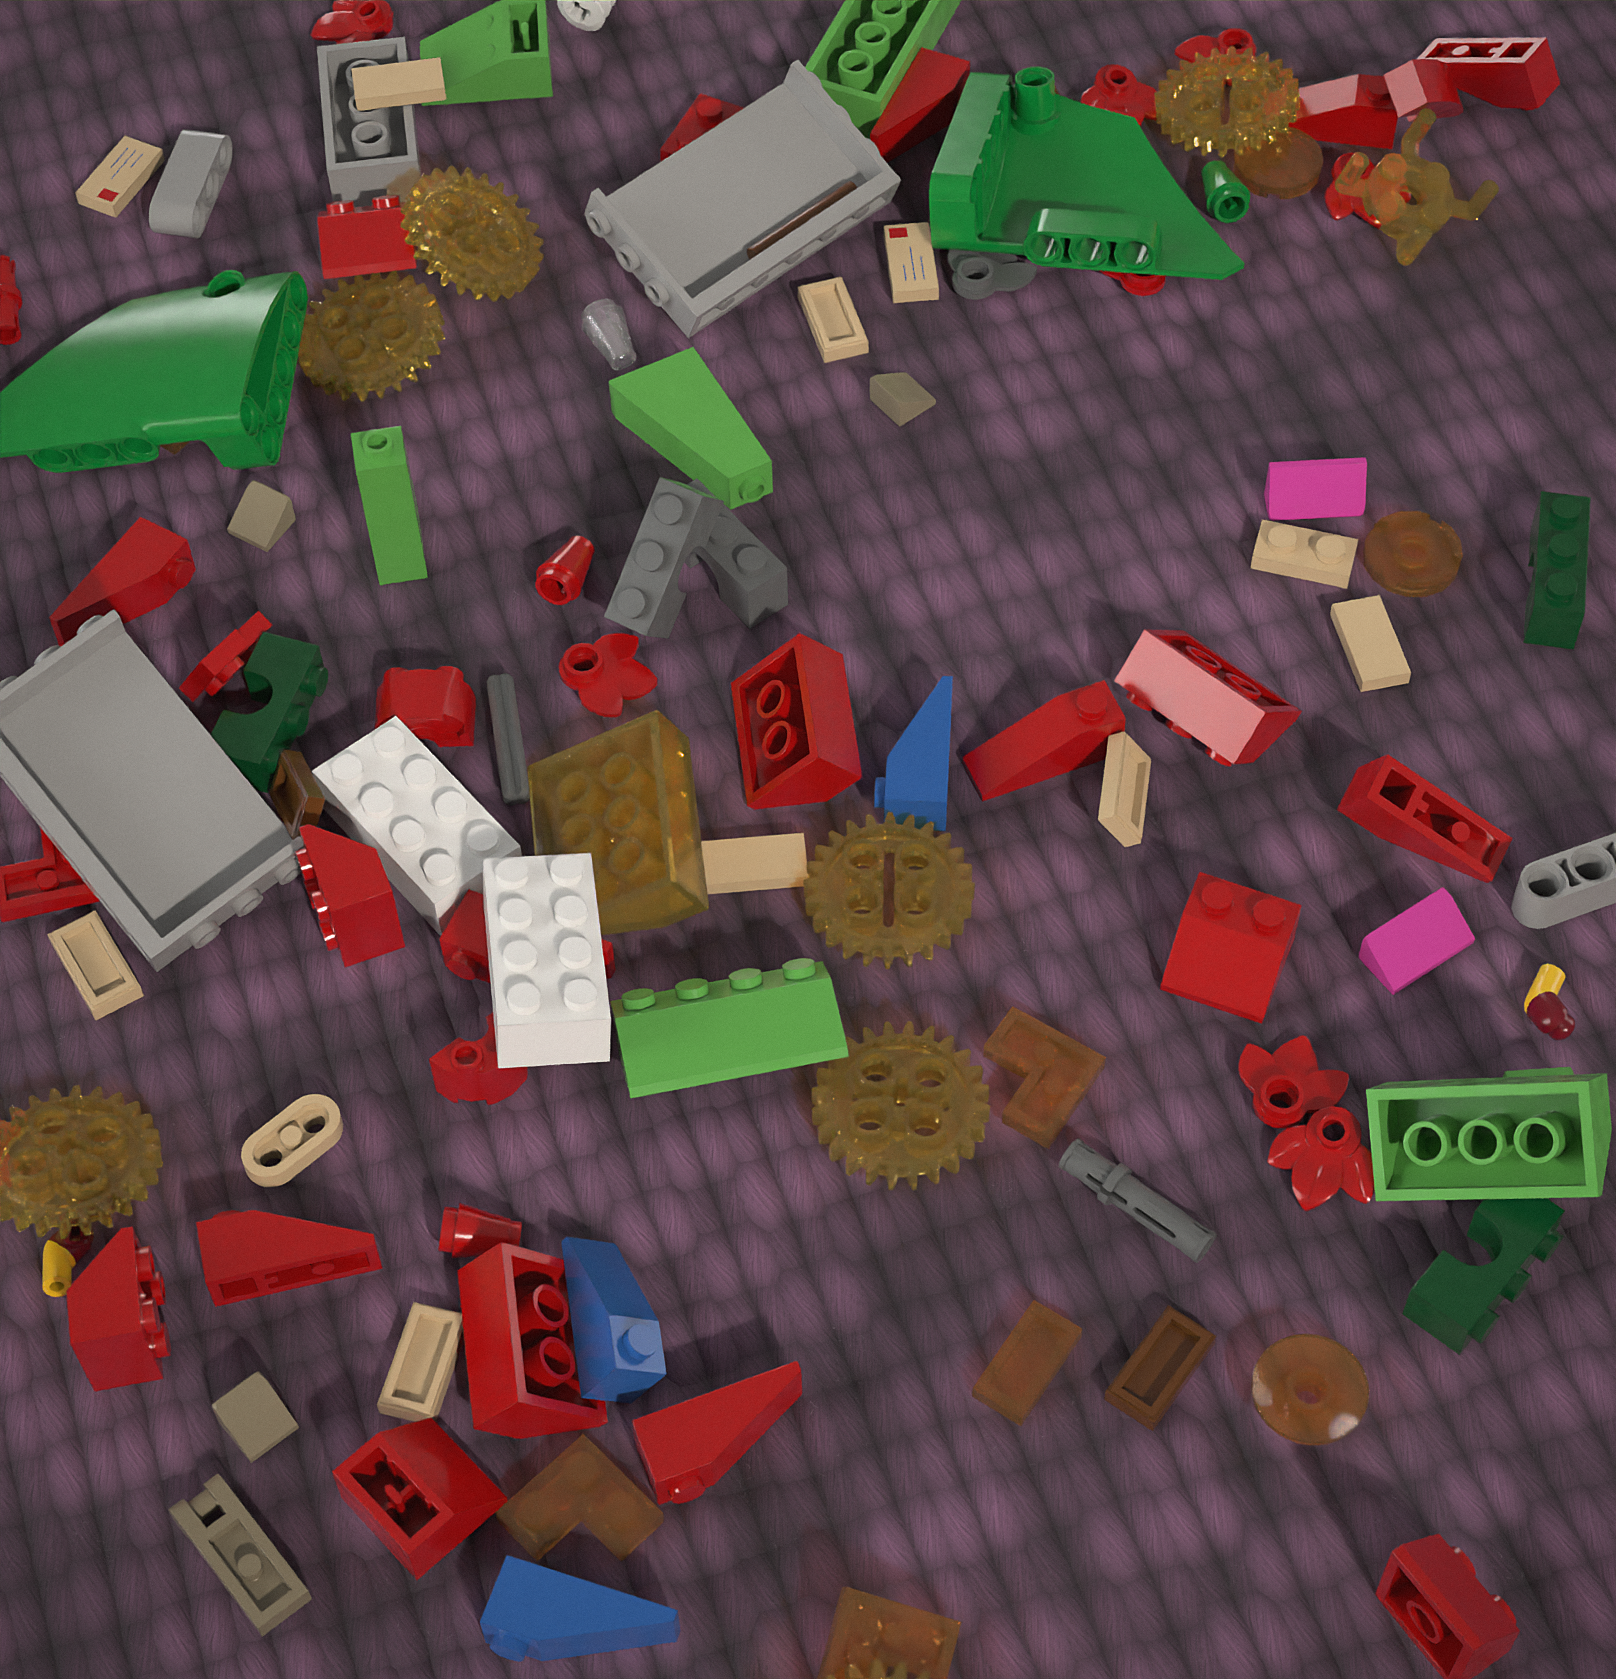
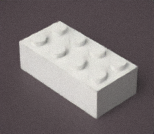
(416, 816)
(546, 961)

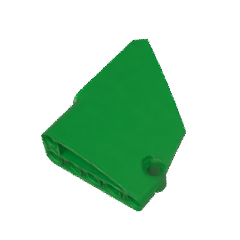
(1063, 186)
(165, 372)

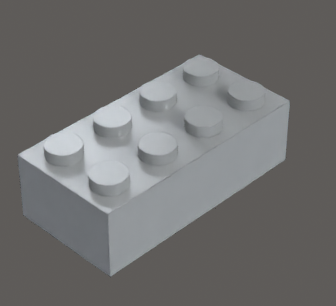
(367, 149)

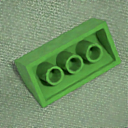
(728, 1027)
(1490, 1137)

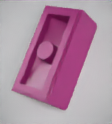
(1316, 489)
(1416, 941)

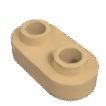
(288, 1140)

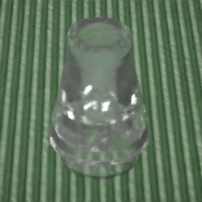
(608, 330)

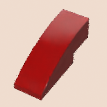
(1421, 86)

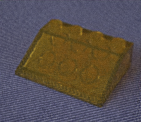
(637, 814)

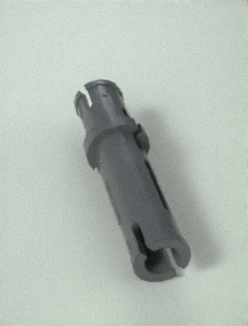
(1146, 1206)

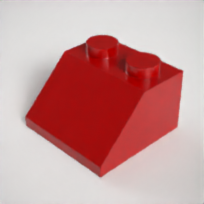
(364, 238)
(1231, 947)
(1446, 1608)

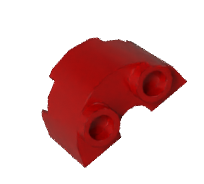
(429, 703)
(471, 1070)

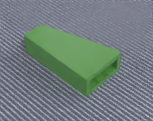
(694, 426)
(389, 504)

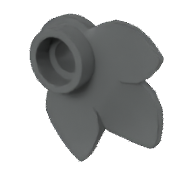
(983, 273)

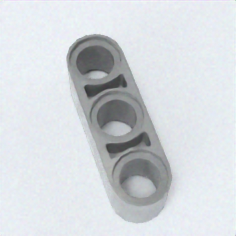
(190, 183)
(1564, 889)

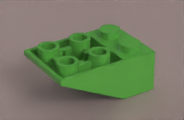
(494, 54)

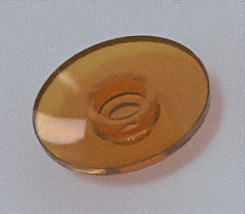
(1314, 1366)

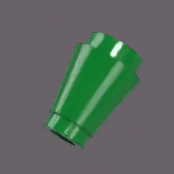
(1224, 192)

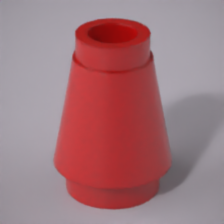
(565, 571)
(473, 1231)

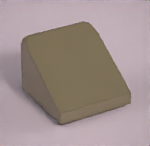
(899, 396)
(262, 516)
(254, 1416)

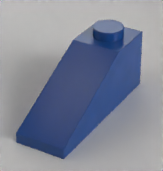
(920, 764)
(611, 1324)
(563, 1616)

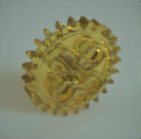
(1260, 101)
(472, 233)
(370, 335)
(938, 890)
(895, 1147)
(75, 1161)

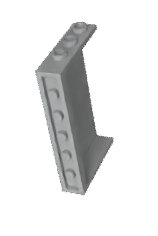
(703, 206)
(138, 793)

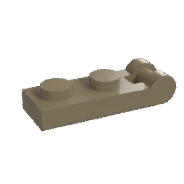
(241, 1555)

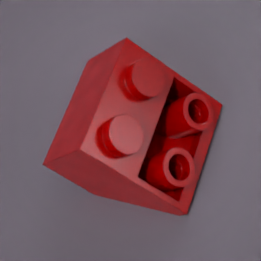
(349, 895)
(117, 1315)
(417, 1492)

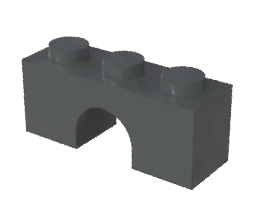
(672, 527)
(747, 572)

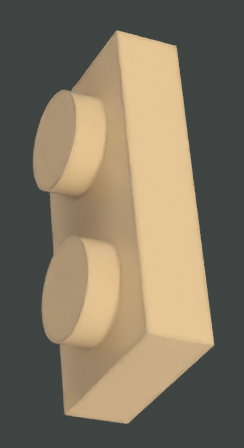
(1304, 553)

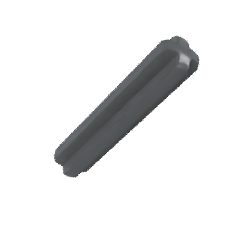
(508, 739)

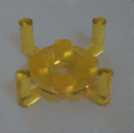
(1423, 179)

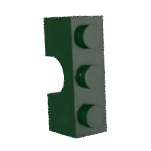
(1559, 570)
(287, 679)
(1460, 1299)

